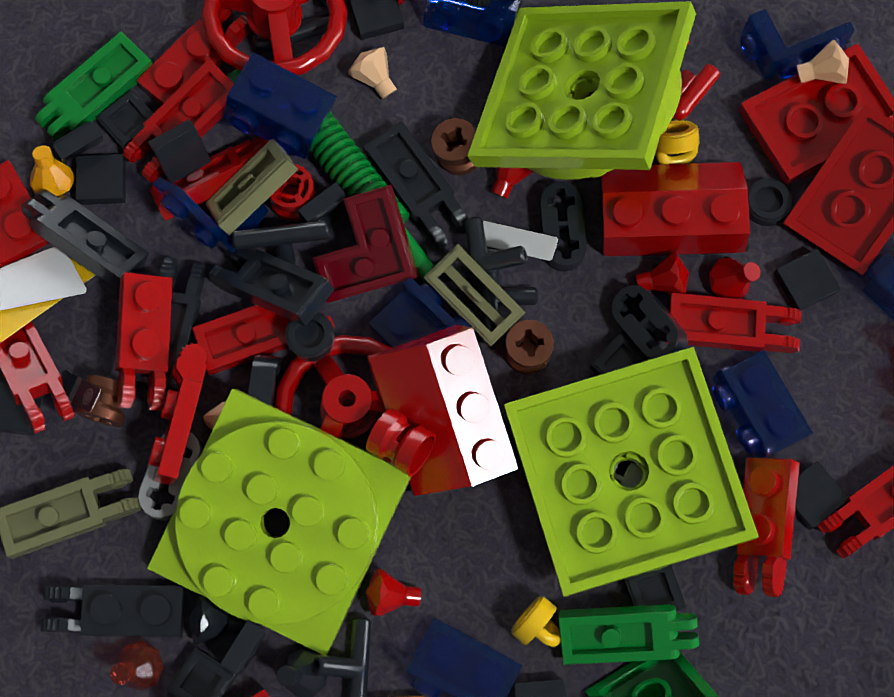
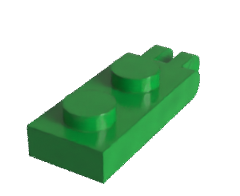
(93, 86)
(625, 634)

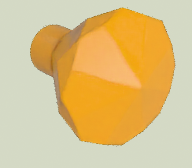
(50, 173)

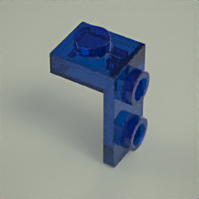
(764, 45)
(205, 227)

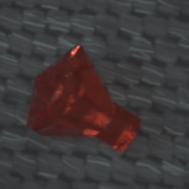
(138, 666)

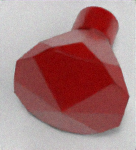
(507, 178)
(667, 277)
(732, 277)
(388, 594)

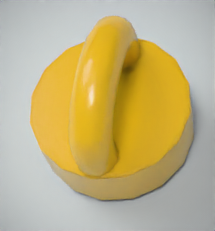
(678, 138)
(537, 623)

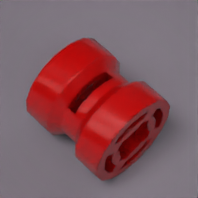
(288, 203)
(400, 442)

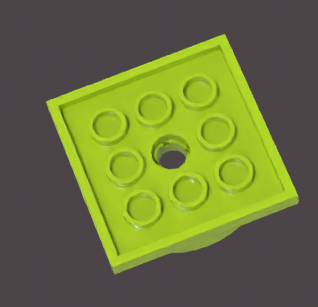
(558, 58)
(640, 414)
(336, 511)

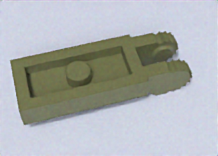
(62, 513)

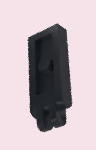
(84, 236)

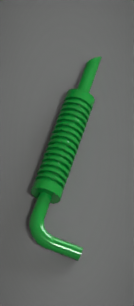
(353, 172)

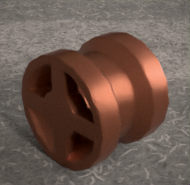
(454, 158)
(528, 357)
(106, 406)

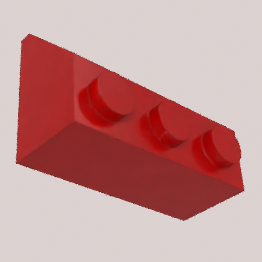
(675, 209)
(447, 390)

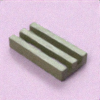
(251, 186)
(502, 324)

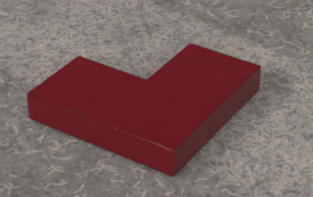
(381, 250)

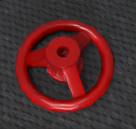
(275, 22)
(347, 401)

